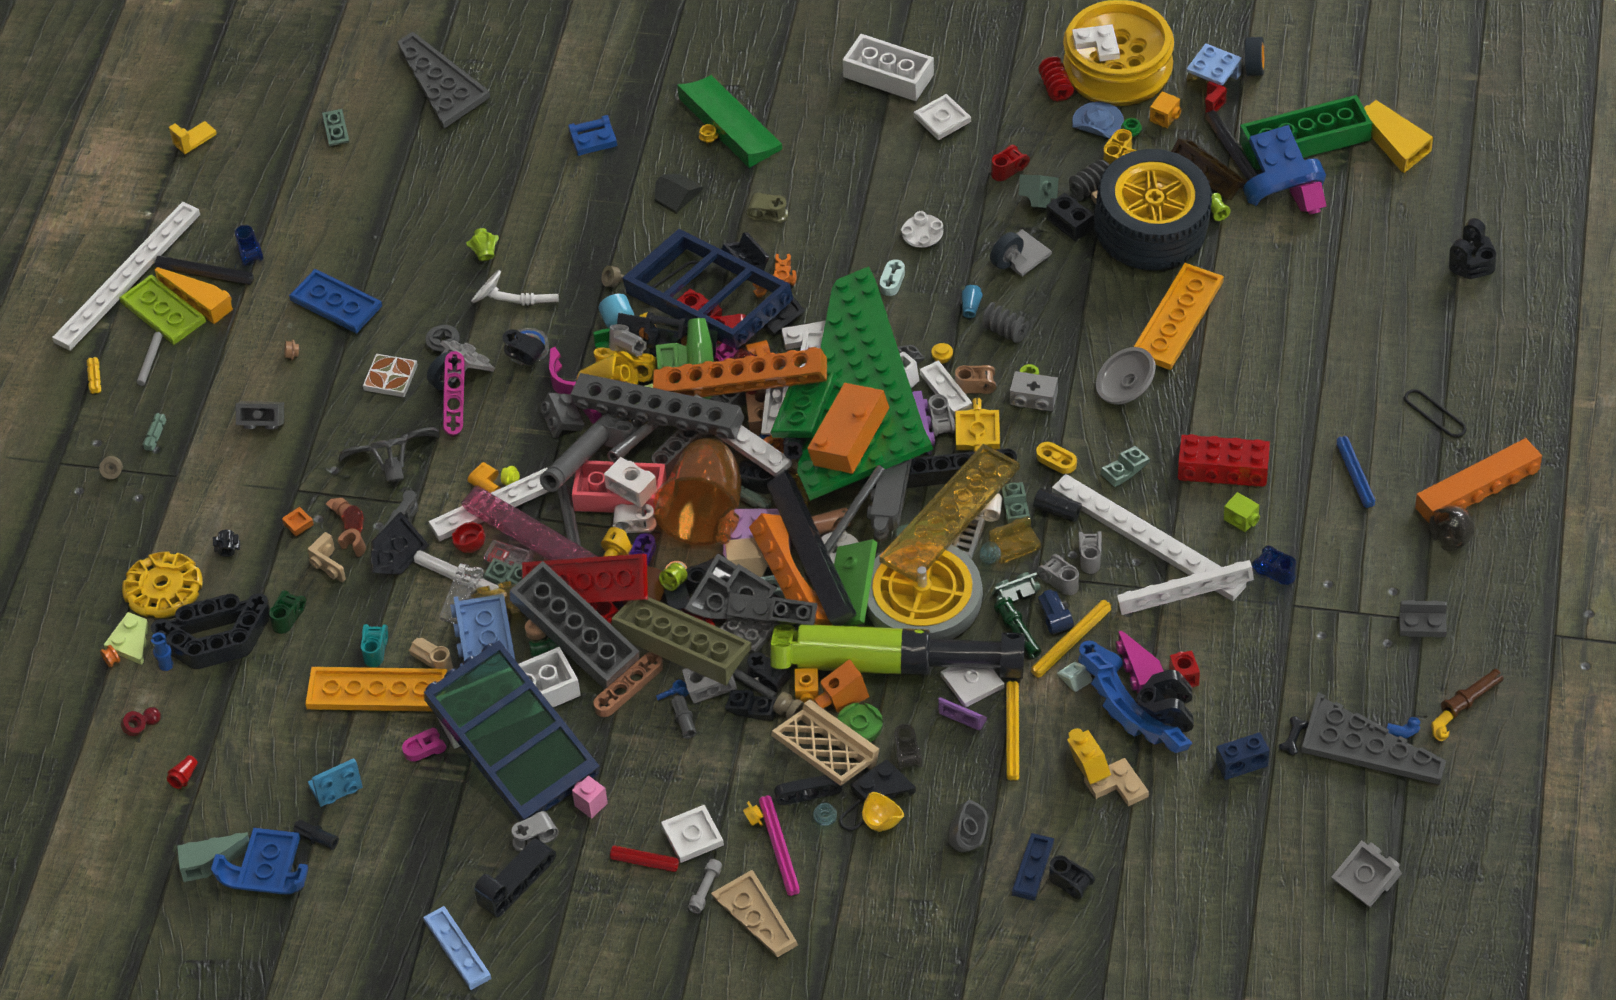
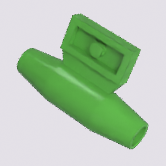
(696, 351)

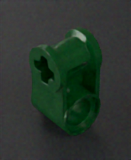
(286, 611)

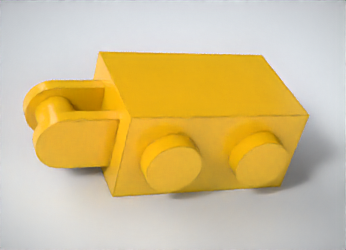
(1088, 755)

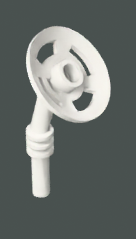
(489, 289)

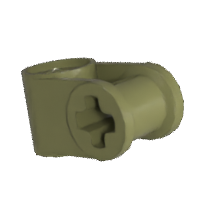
(765, 208)

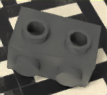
(259, 413)

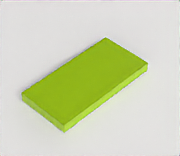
(162, 309)

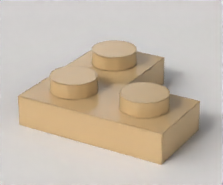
(1123, 780)

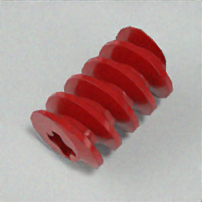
(1055, 79)

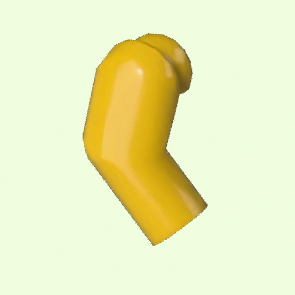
(1439, 726)

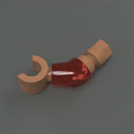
(353, 524)

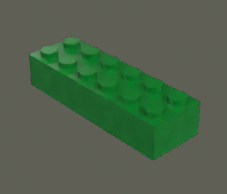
(1315, 127)

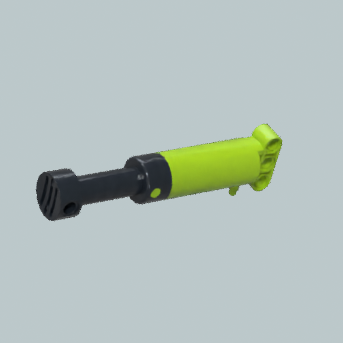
(891, 650)

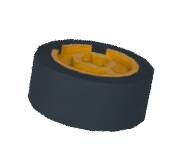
(1254, 56)

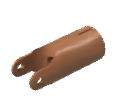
(827, 521)

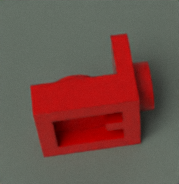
(1215, 96)

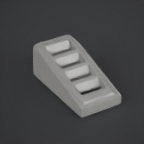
(979, 523)

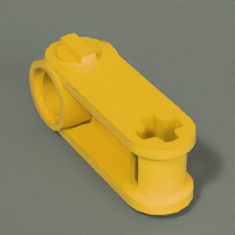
(645, 359)

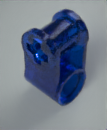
(247, 244)
(1276, 565)

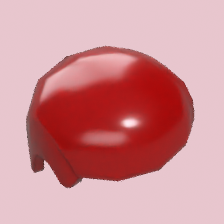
(468, 537)

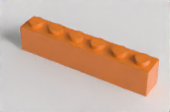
(1481, 479)

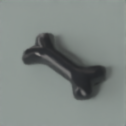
(1290, 744)

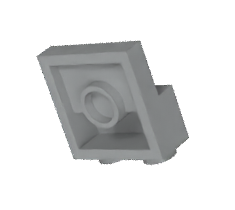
(1367, 873)

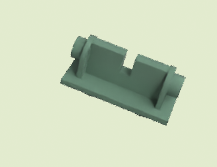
(1024, 584)

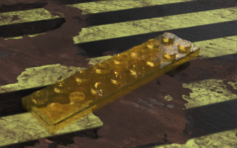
(949, 512)

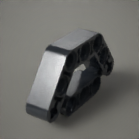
(249, 619)

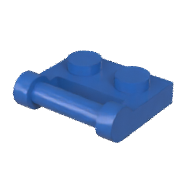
(592, 140)

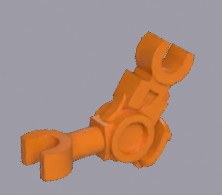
(781, 271)

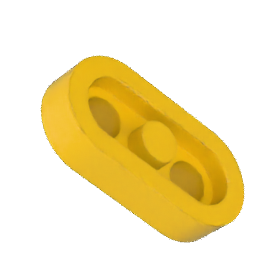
(1058, 458)

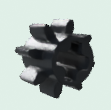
(226, 543)

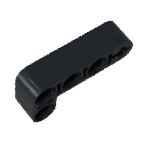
(502, 891)

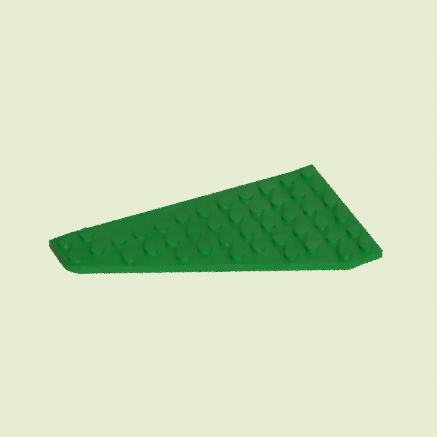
(865, 354)

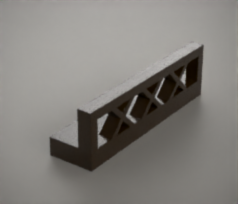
(1220, 177)

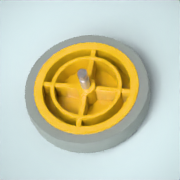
(941, 600)

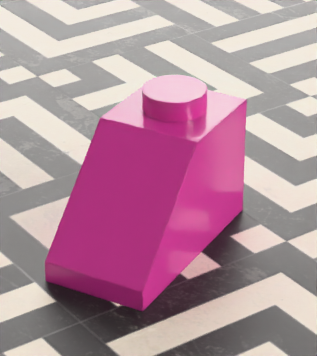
(1309, 197)

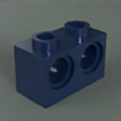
(1242, 756)

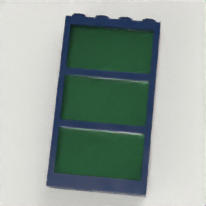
(510, 731)

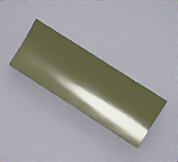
(681, 638)

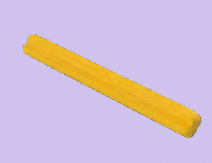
(1070, 638)
(1012, 729)

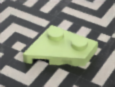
(129, 638)

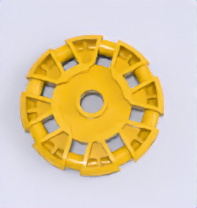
(165, 595)

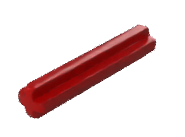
(644, 858)

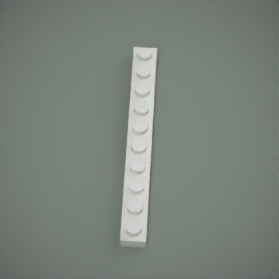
(125, 276)
(1140, 531)

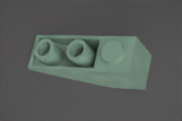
(198, 857)

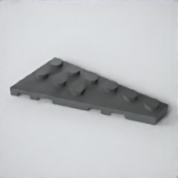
(443, 83)
(1361, 742)

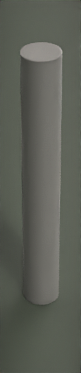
(149, 359)

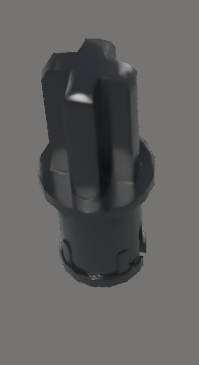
(316, 834)

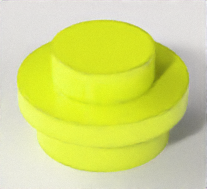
(509, 475)

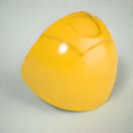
(881, 812)

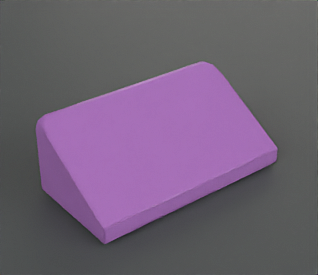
(961, 714)

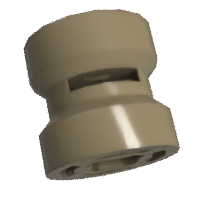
(787, 706)

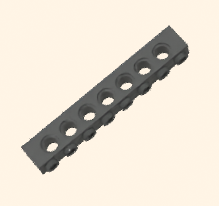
(668, 402)

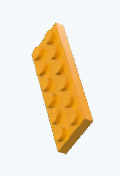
(1179, 314)
(370, 688)

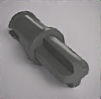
(684, 717)

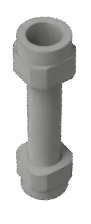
(698, 901)

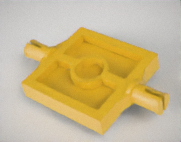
(977, 428)

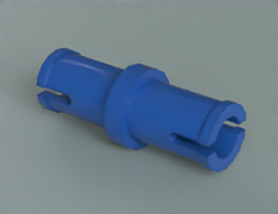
(162, 651)

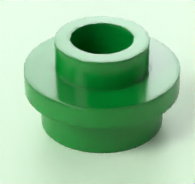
(1132, 125)

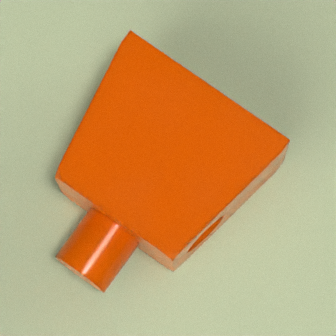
(842, 688)

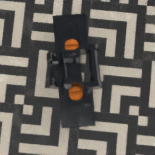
(646, 329)

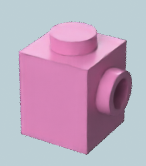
(589, 796)

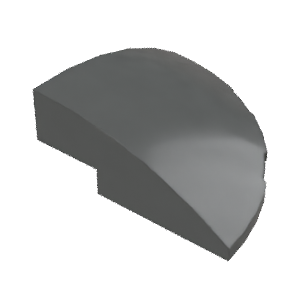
(721, 579)

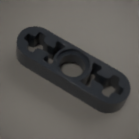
(797, 790)

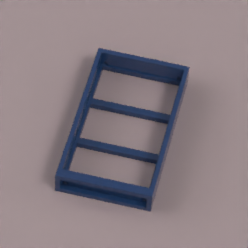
(637, 279)

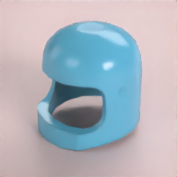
(612, 306)

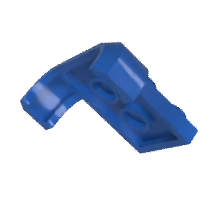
(1281, 165)
(265, 864)

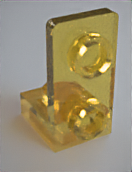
(502, 587)

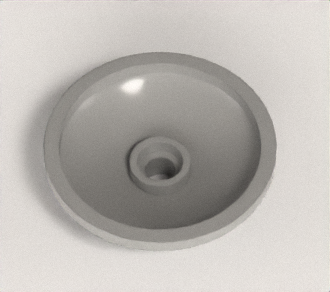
(1125, 375)

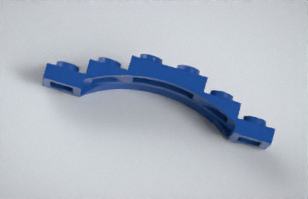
(1126, 710)

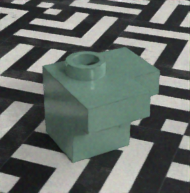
(1038, 189)

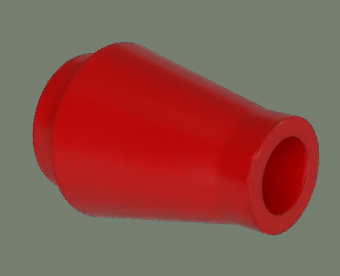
(181, 773)

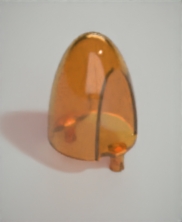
(701, 495)

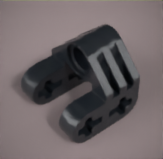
(1473, 243)
(1172, 709)

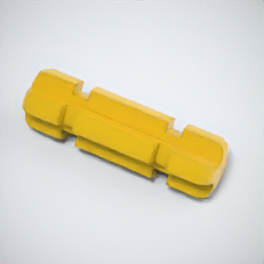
(93, 375)

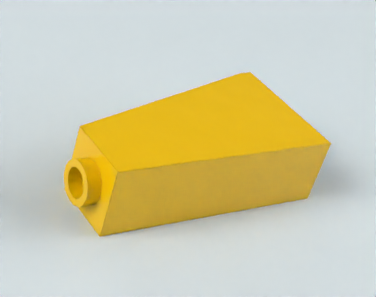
(1397, 136)

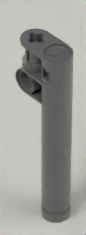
(606, 431)

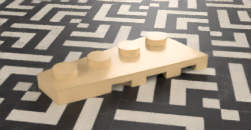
(756, 912)

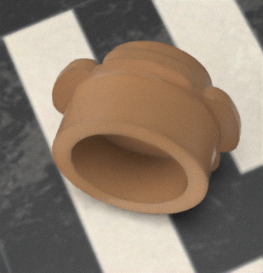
(291, 349)

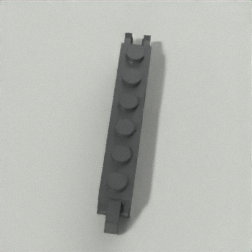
(888, 500)

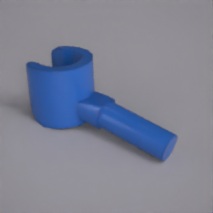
(678, 687)

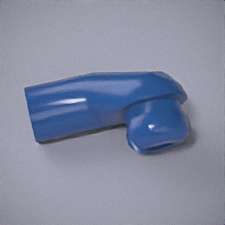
(1406, 730)

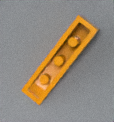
(202, 296)

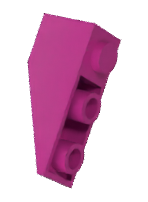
(1137, 661)

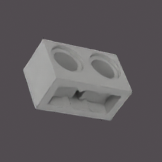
(706, 687)

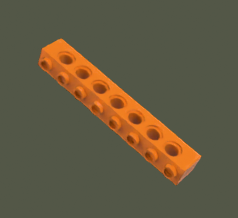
(749, 380)

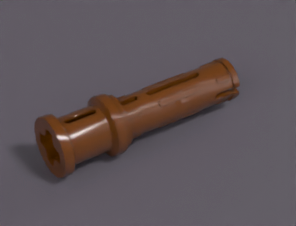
(1464, 698)

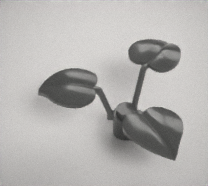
(392, 466)

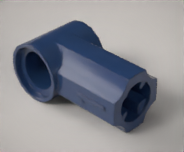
(1056, 616)

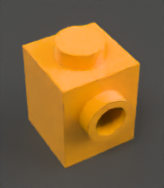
(1165, 109)
(806, 684)

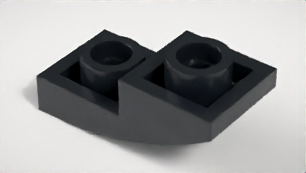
(677, 598)
(751, 706)

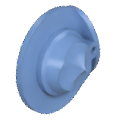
(1098, 119)

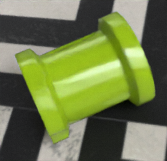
(1217, 208)

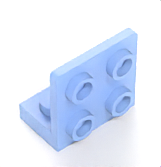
(1215, 65)

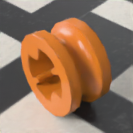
(110, 656)

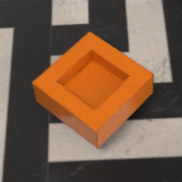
(297, 521)

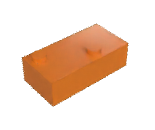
(848, 428)

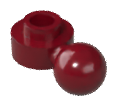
(150, 716)

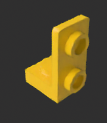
(189, 140)

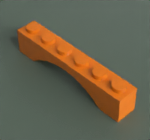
(773, 542)

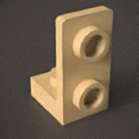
(319, 554)

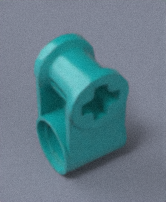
(374, 644)

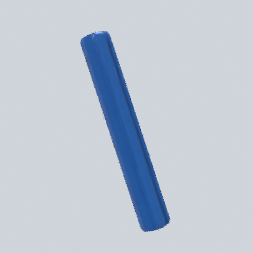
(1355, 472)

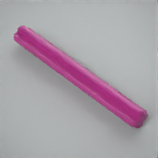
(779, 845)

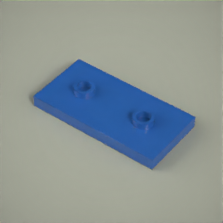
(335, 301)

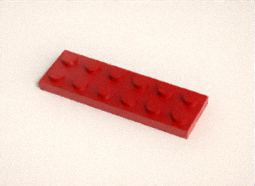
(603, 577)

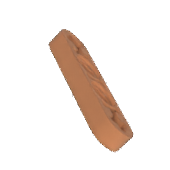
(625, 682)

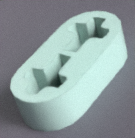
(888, 277)

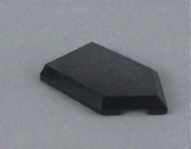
(395, 546)

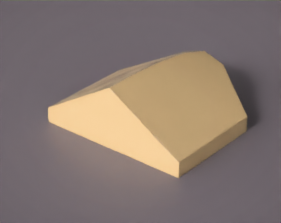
(747, 554)

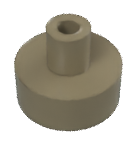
(611, 276)
(111, 467)

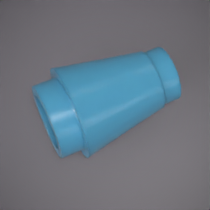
(970, 300)

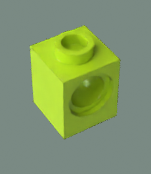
(1241, 512)

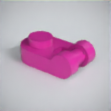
(416, 749)

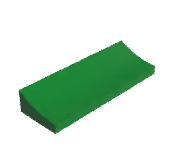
(733, 122)

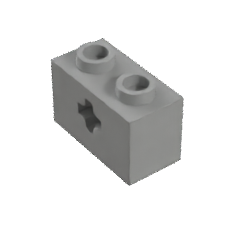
(1033, 391)

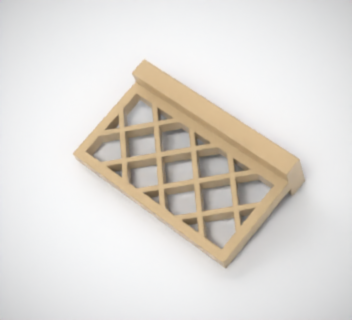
(835, 734)

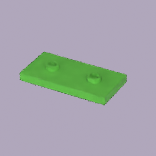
(855, 569)

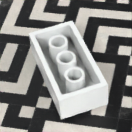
(888, 67)

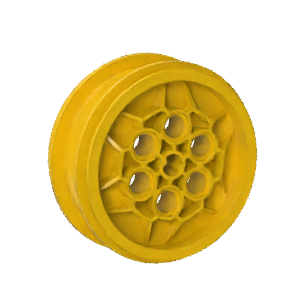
(1144, 50)

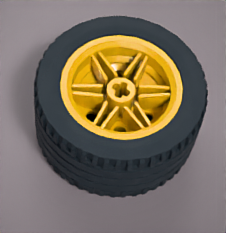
(1152, 209)

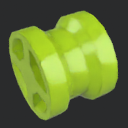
(673, 576)

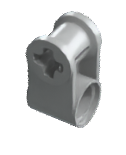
(940, 415)
(1090, 552)
(1060, 575)
(536, 827)

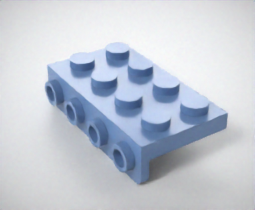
(480, 623)

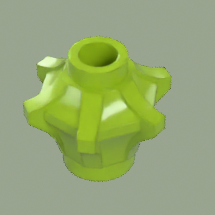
(483, 244)

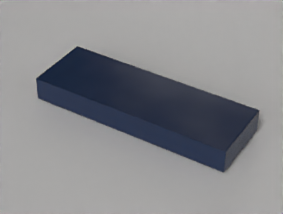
(1033, 867)

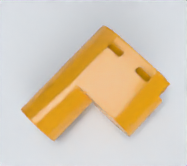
(484, 477)

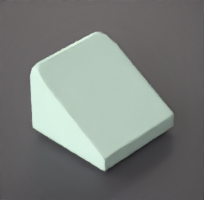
(1075, 676)

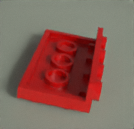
(1223, 460)

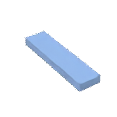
(457, 948)

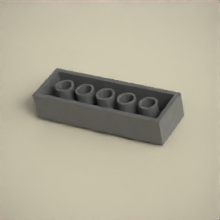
(574, 625)

